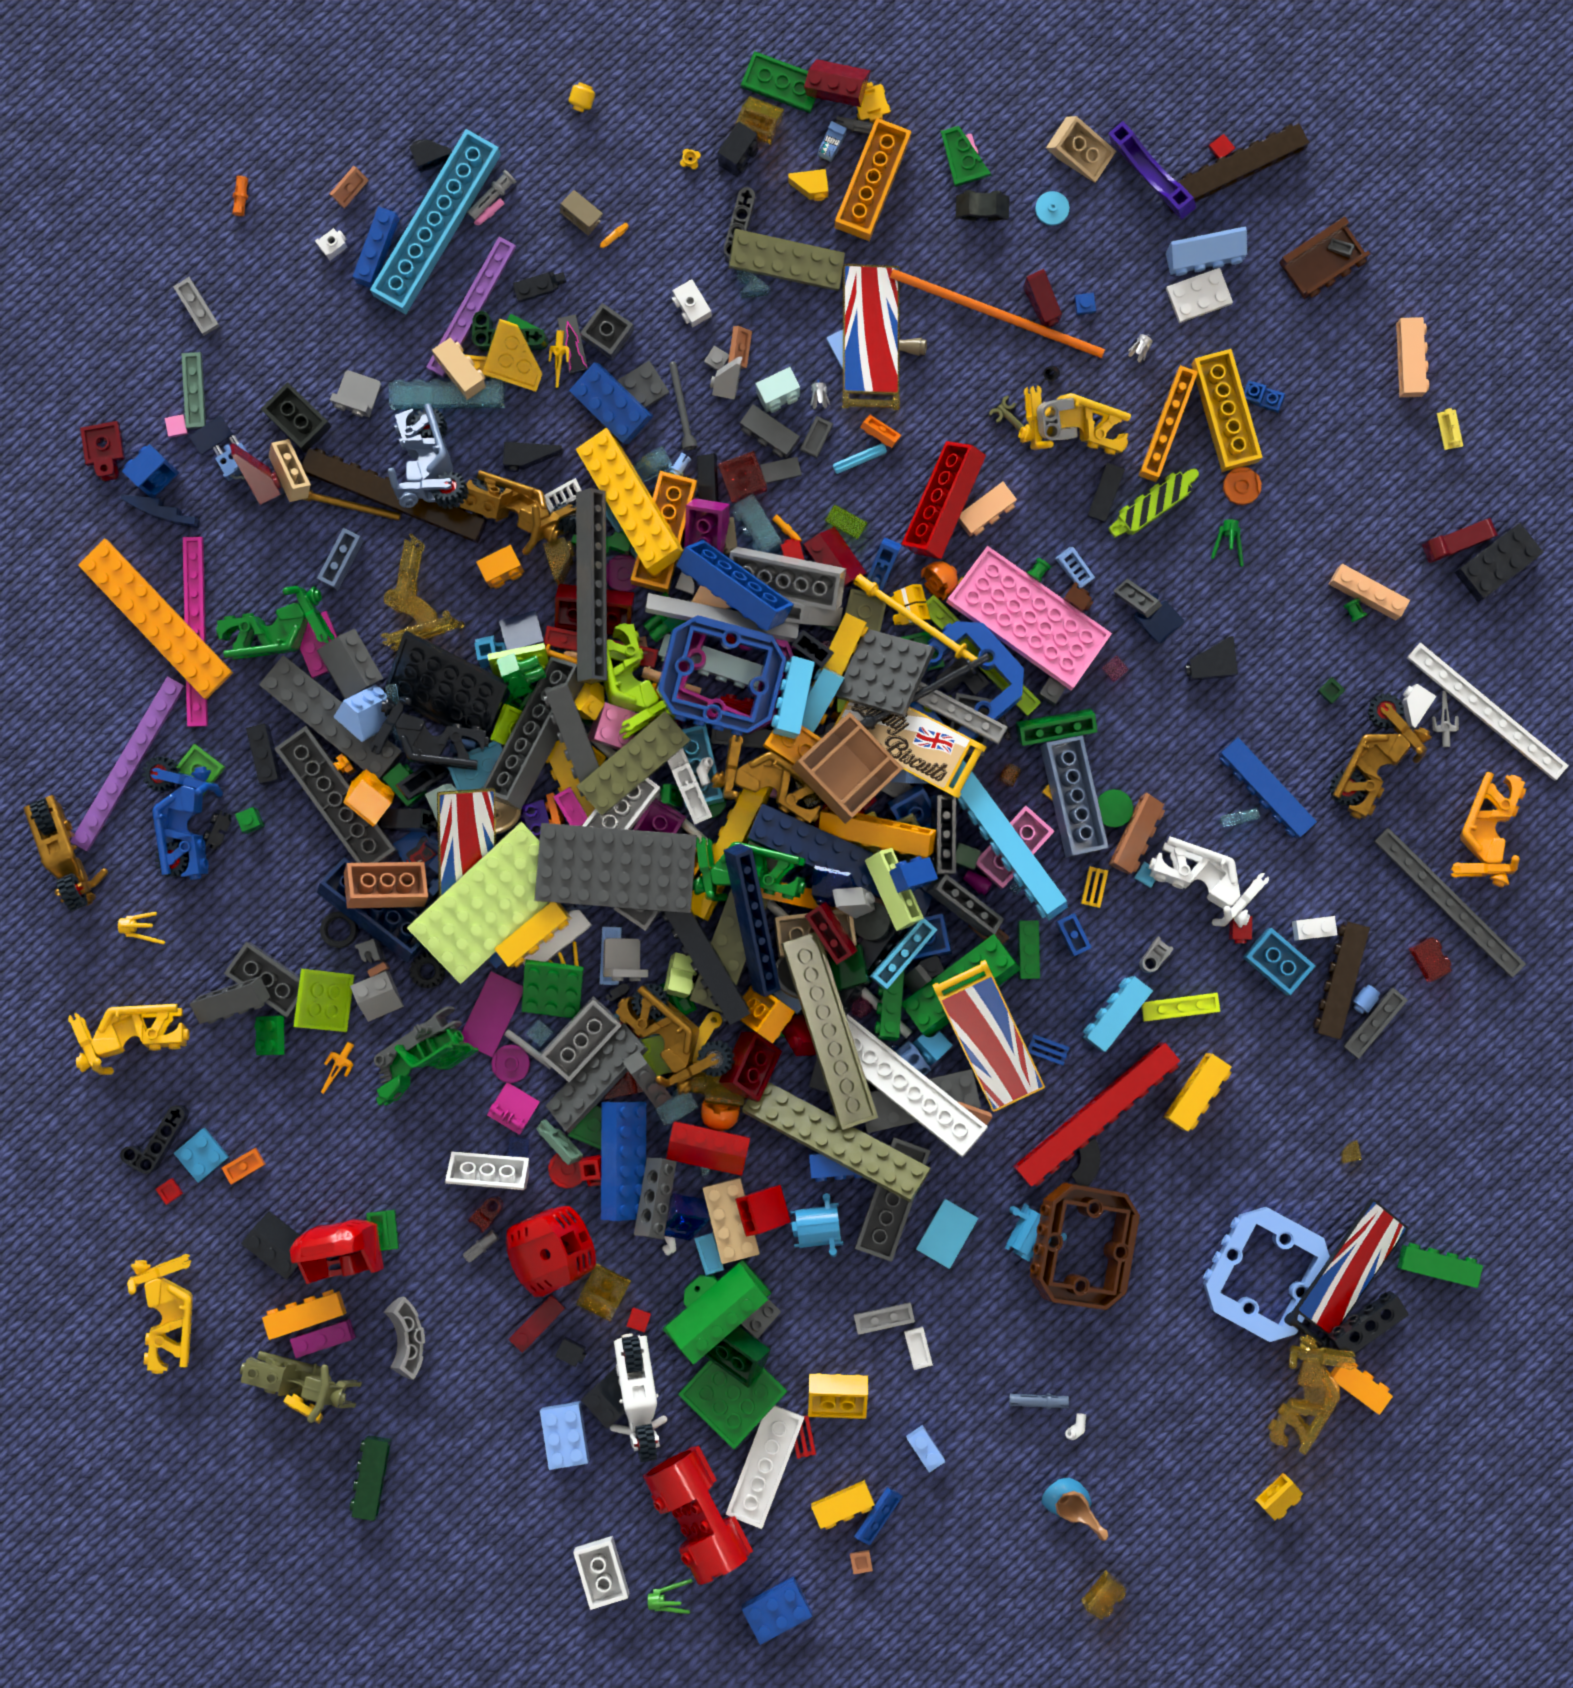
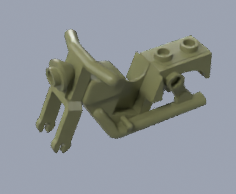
(297, 1378)

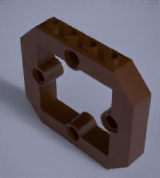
(1119, 1263)

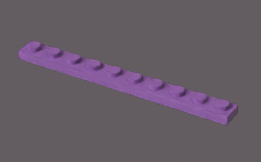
(127, 764)

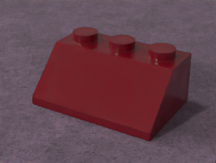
(836, 82)
(832, 550)
(752, 1066)

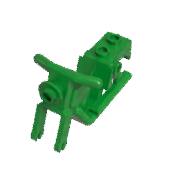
(283, 635)
(717, 873)

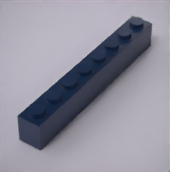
(752, 919)

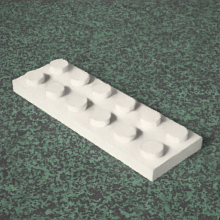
(764, 1466)

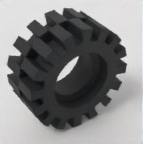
(419, 979)

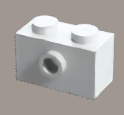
(691, 303)

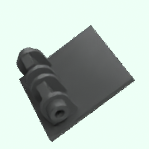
(761, 1319)

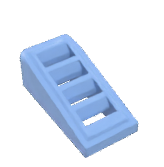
(1070, 571)

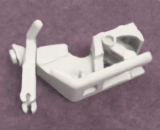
(1214, 870)

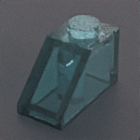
(652, 464)

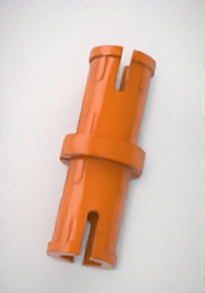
(240, 196)

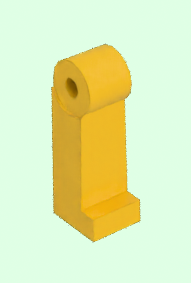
(710, 1023)

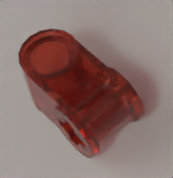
(485, 1215)

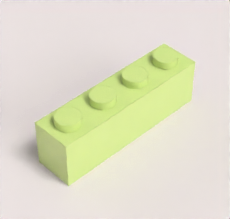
(900, 906)

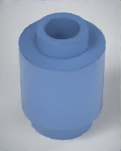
(1366, 999)

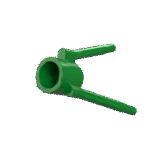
(1230, 530)

